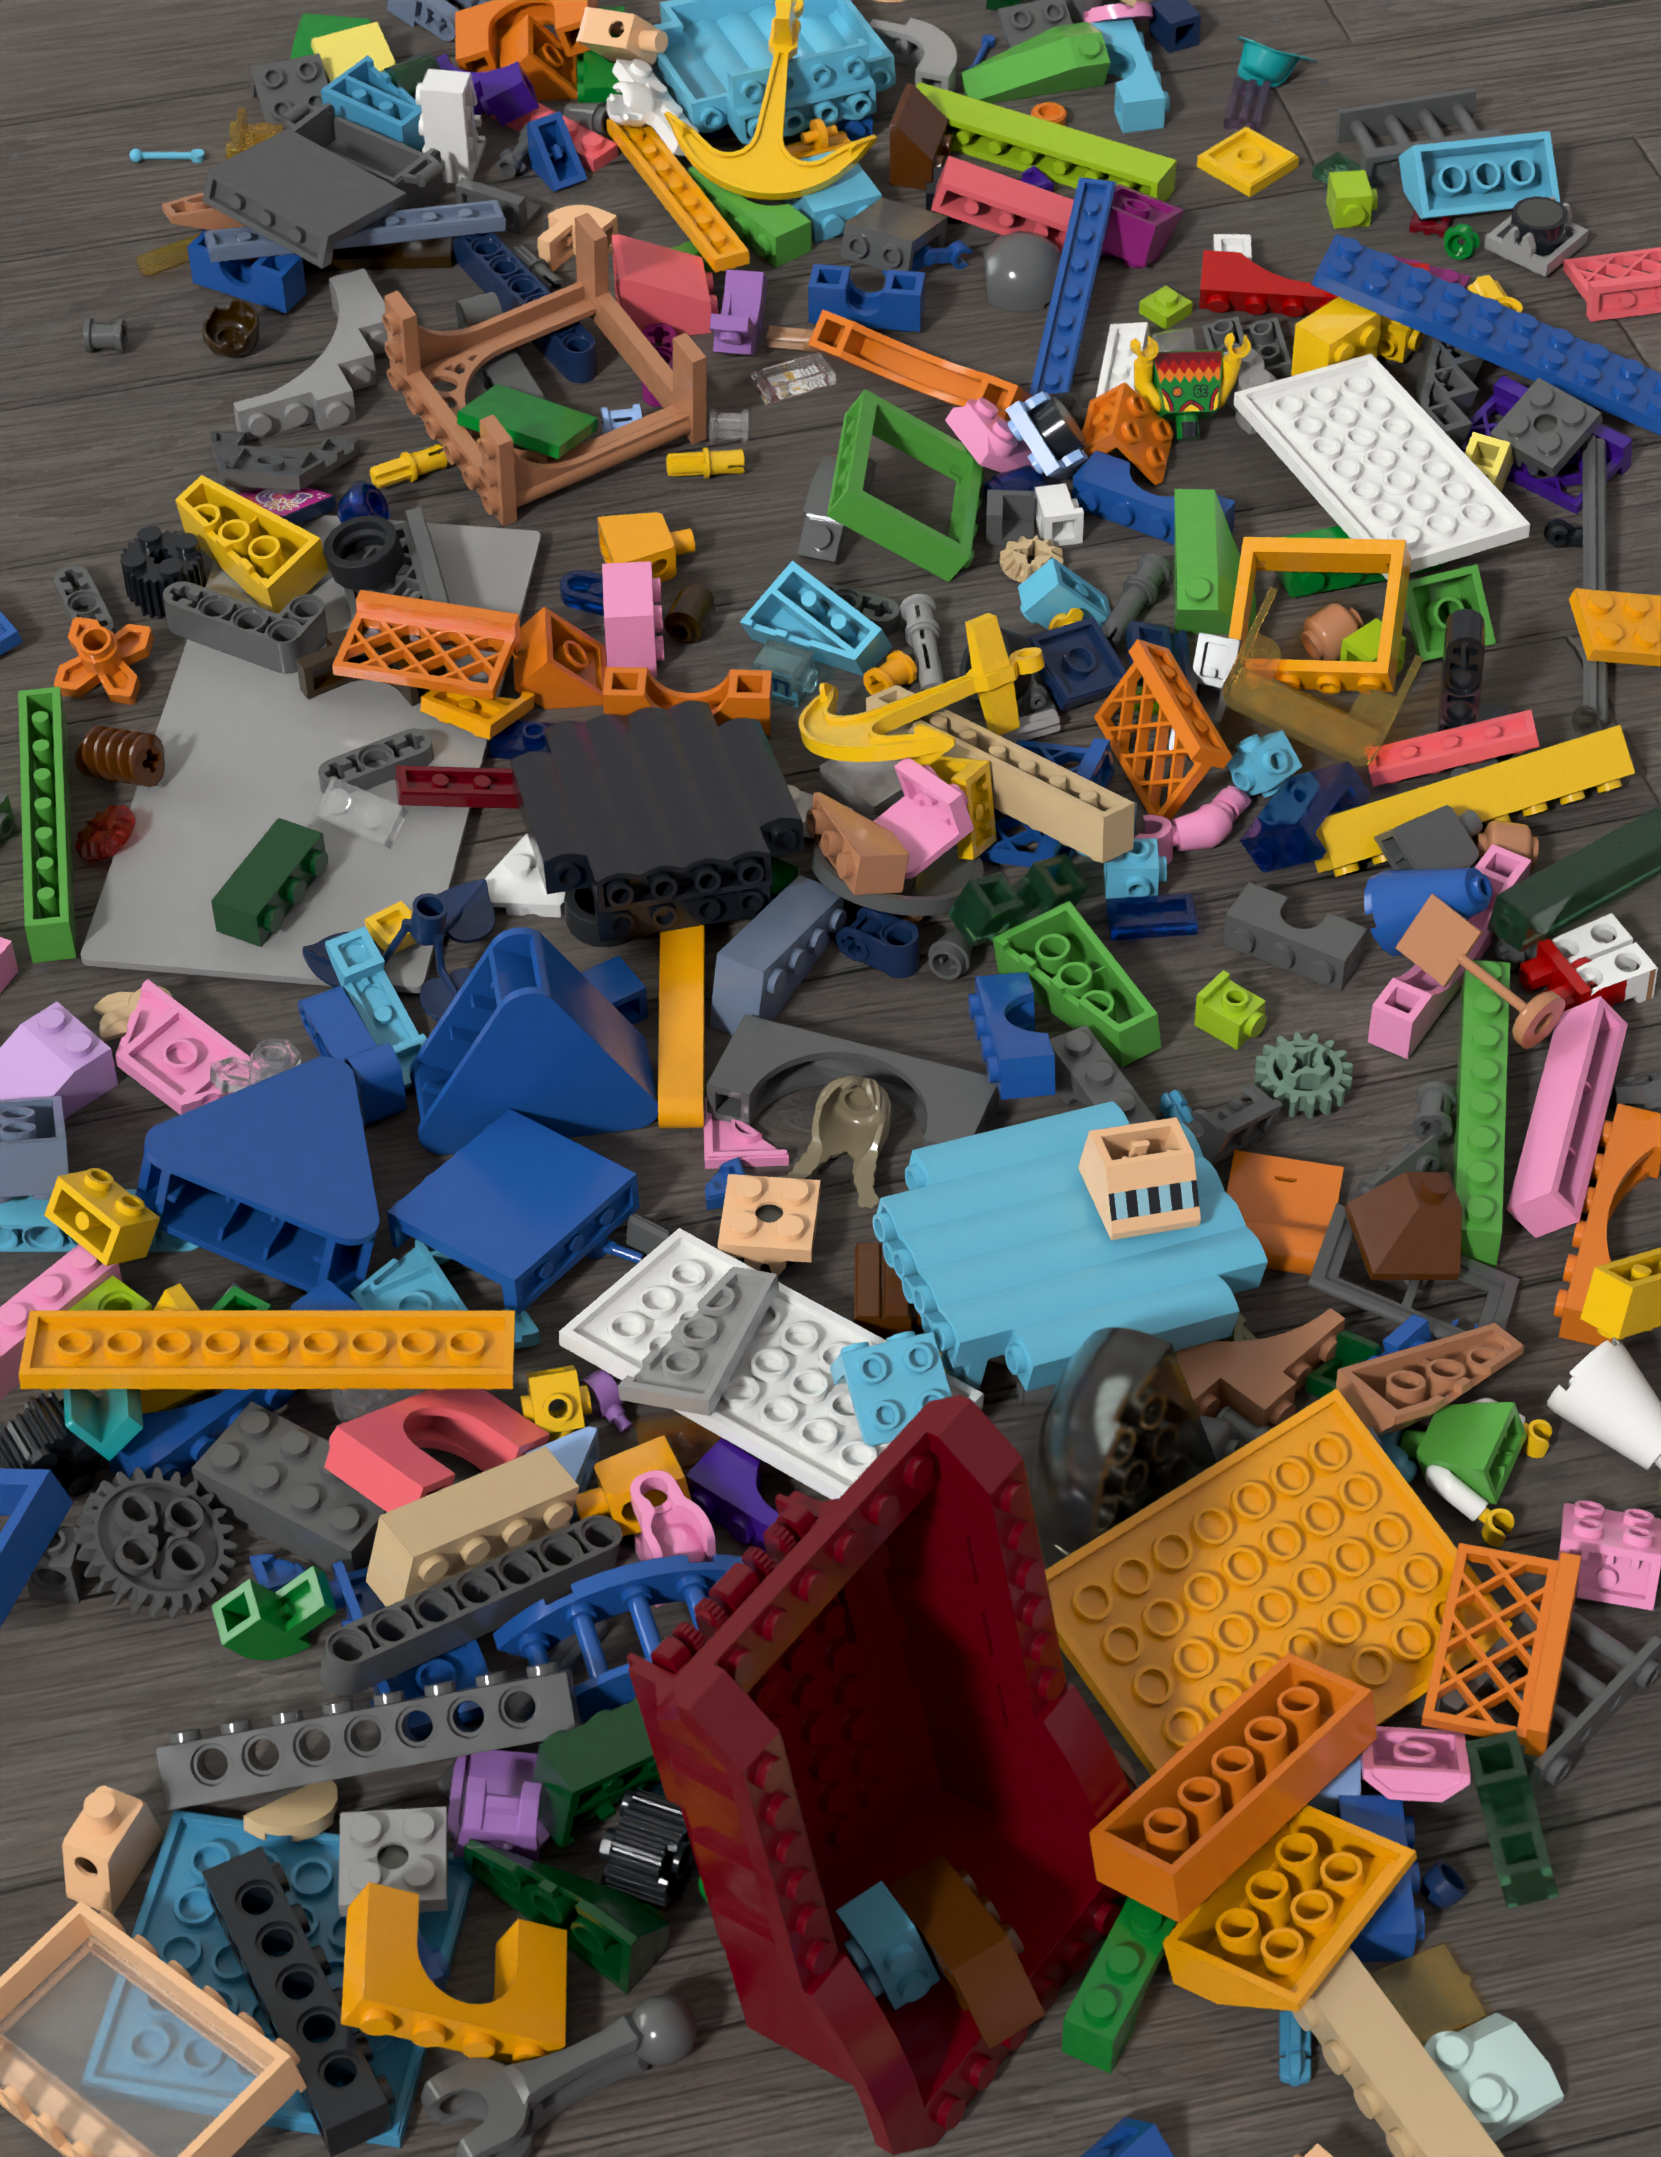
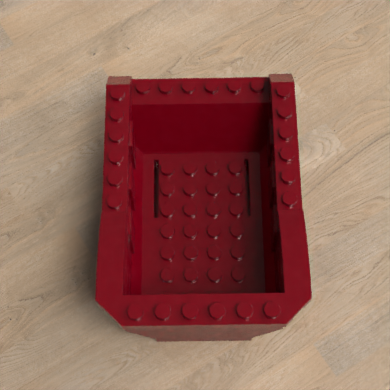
(857, 1713)

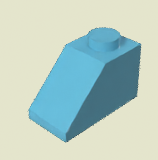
(1057, 590)

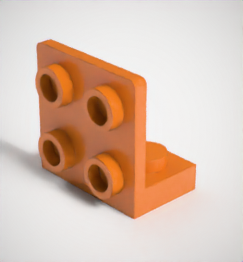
(1127, 422)

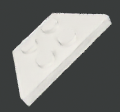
(519, 886)

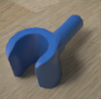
(612, 1248)

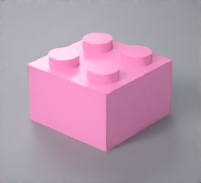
(632, 616)

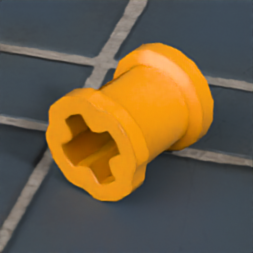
(896, 671)

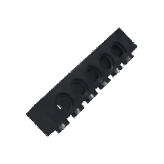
(341, 2114)

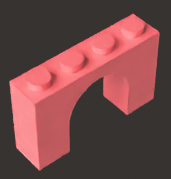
(382, 1450)

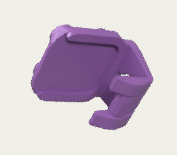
(497, 1803)

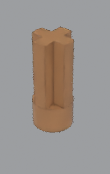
(789, 338)

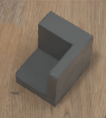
(1009, 516)

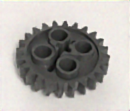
(112, 1537)

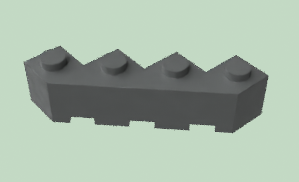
(1447, 387)

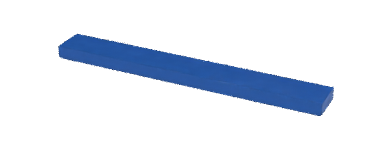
(1073, 286)

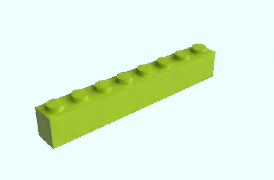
(1056, 150)

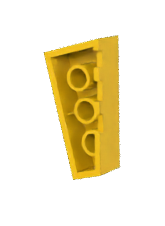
(251, 544)

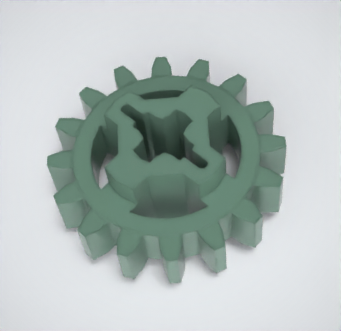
(1304, 1074)

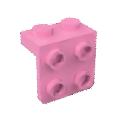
(927, 817)

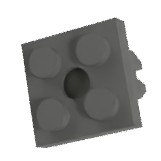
(1546, 428)

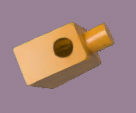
(643, 539)
(615, 1479)

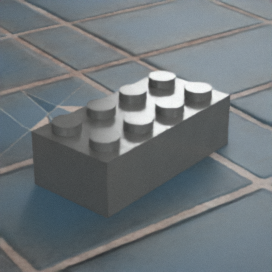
(277, 1487)

